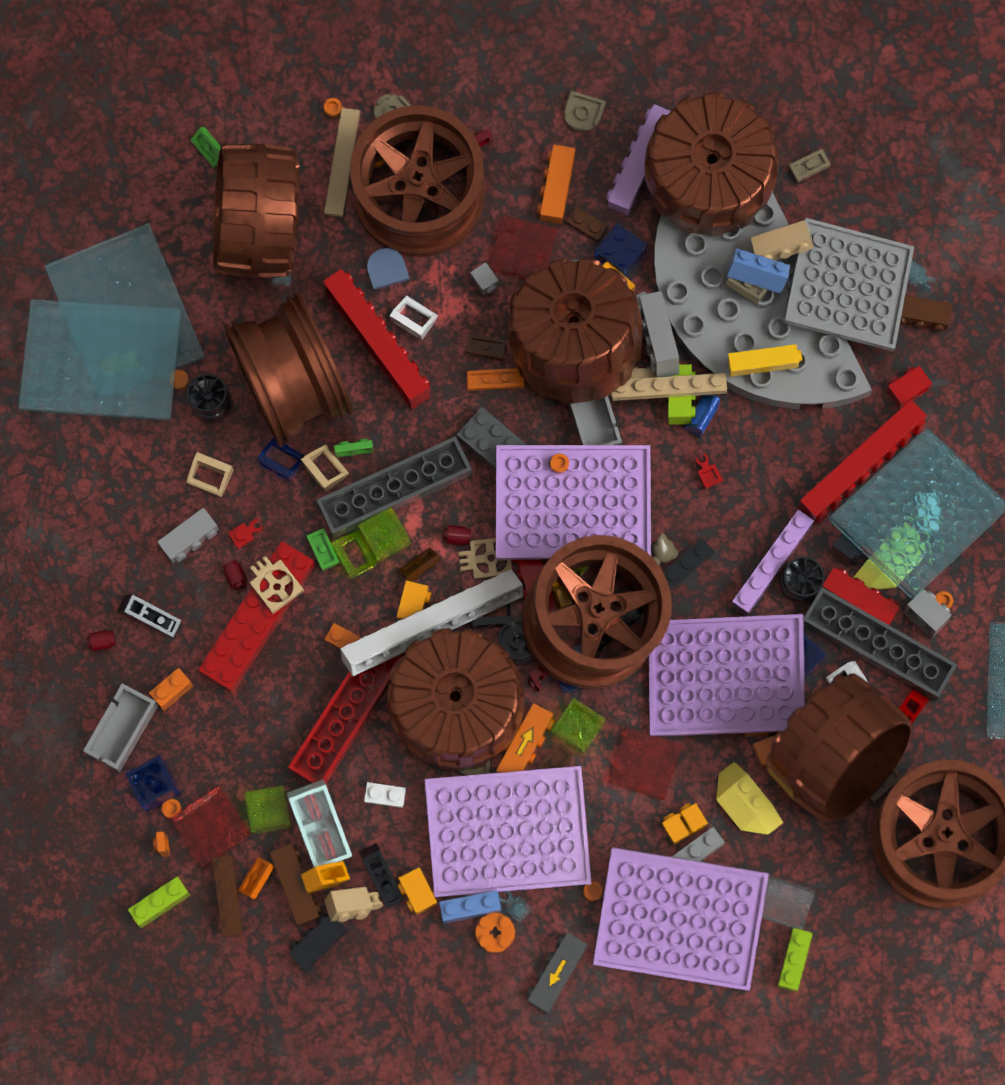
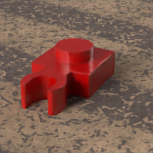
(708, 474)
(243, 535)

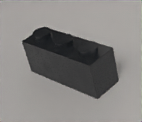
(317, 942)

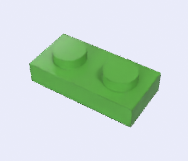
(207, 146)
(345, 448)
(323, 549)

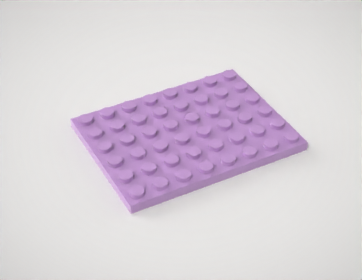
(598, 495)
(727, 675)
(507, 831)
(680, 918)

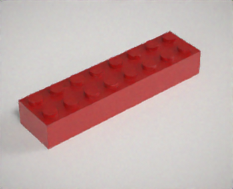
(377, 339)
(863, 462)
(252, 624)
(341, 722)

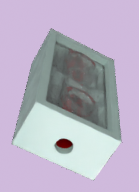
(319, 824)

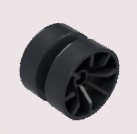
(208, 398)
(801, 579)
(513, 641)

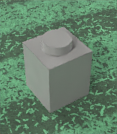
(484, 279)

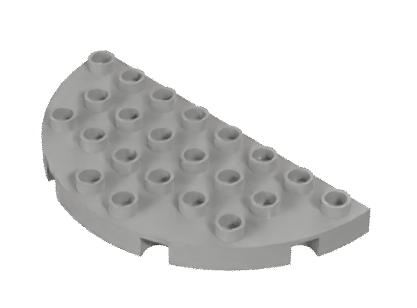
(717, 320)

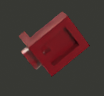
(483, 137)
(535, 675)

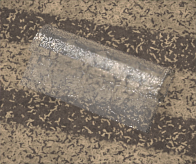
(786, 903)

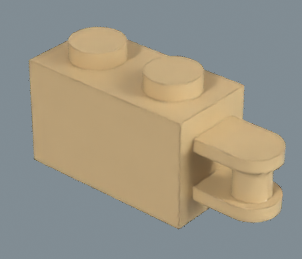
(351, 904)

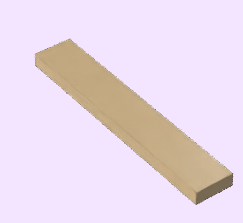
(341, 162)

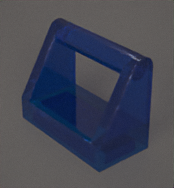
(275, 467)

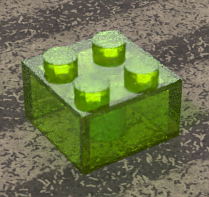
(384, 535)
(578, 726)
(267, 809)

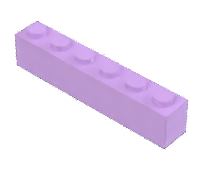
(633, 173)
(772, 563)

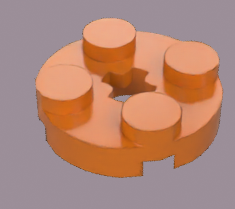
(486, 940)

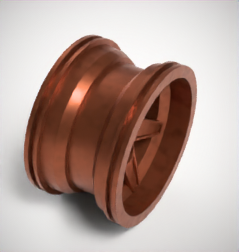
(425, 126)
(288, 369)
(613, 556)
(890, 858)

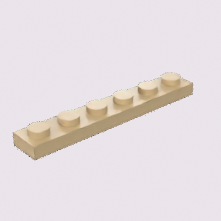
(672, 387)

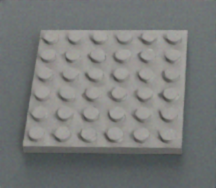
(850, 285)

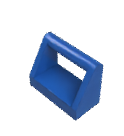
(703, 414)

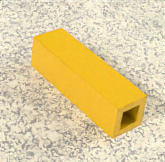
(764, 360)

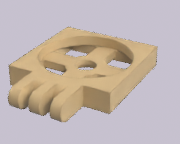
(472, 560)
(266, 572)

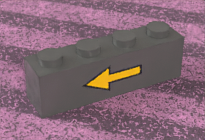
(557, 973)

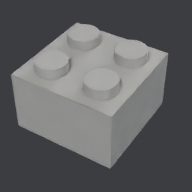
(927, 613)

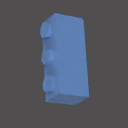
(758, 270)
(470, 907)

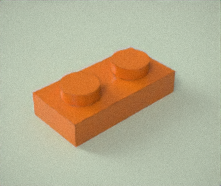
(340, 636)
(161, 844)
(256, 878)

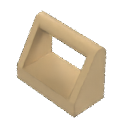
(214, 465)
(325, 484)

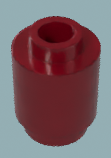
(457, 535)
(235, 575)
(101, 640)

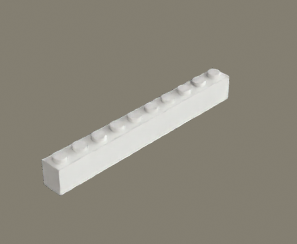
(446, 614)

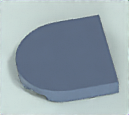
(386, 268)

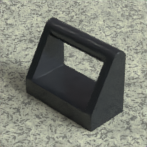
(492, 622)

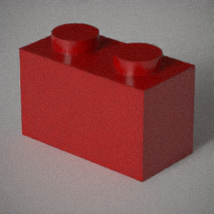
(908, 386)

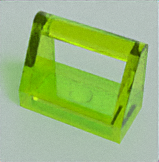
(351, 571)

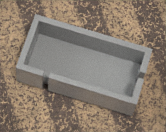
(658, 335)
(595, 423)
(120, 728)

